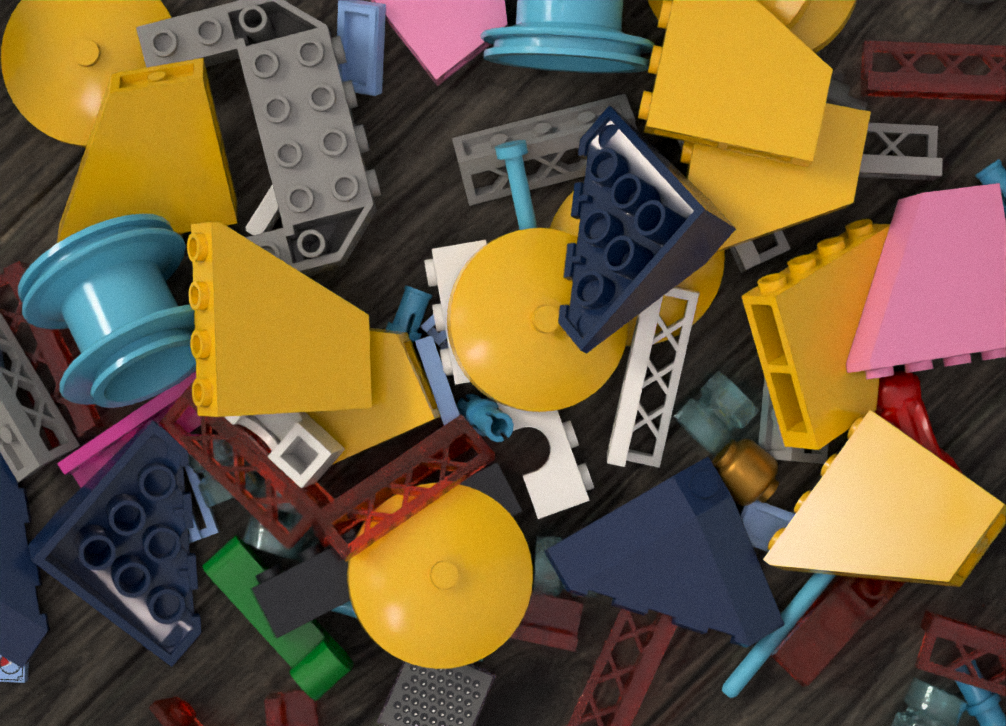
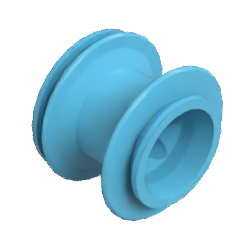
(568, 38)
(118, 307)

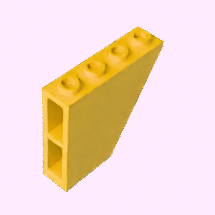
(735, 81)
(154, 153)
(774, 195)
(805, 331)
(270, 333)
(398, 392)
(889, 514)

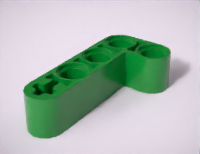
(310, 650)

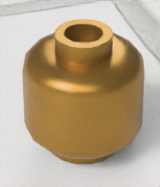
(747, 471)

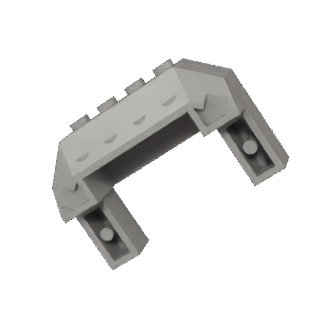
(300, 118)

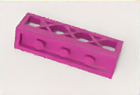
(96, 453)

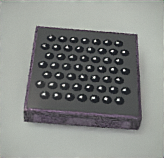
(436, 696)

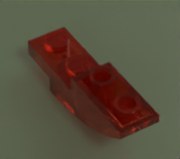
(831, 624)

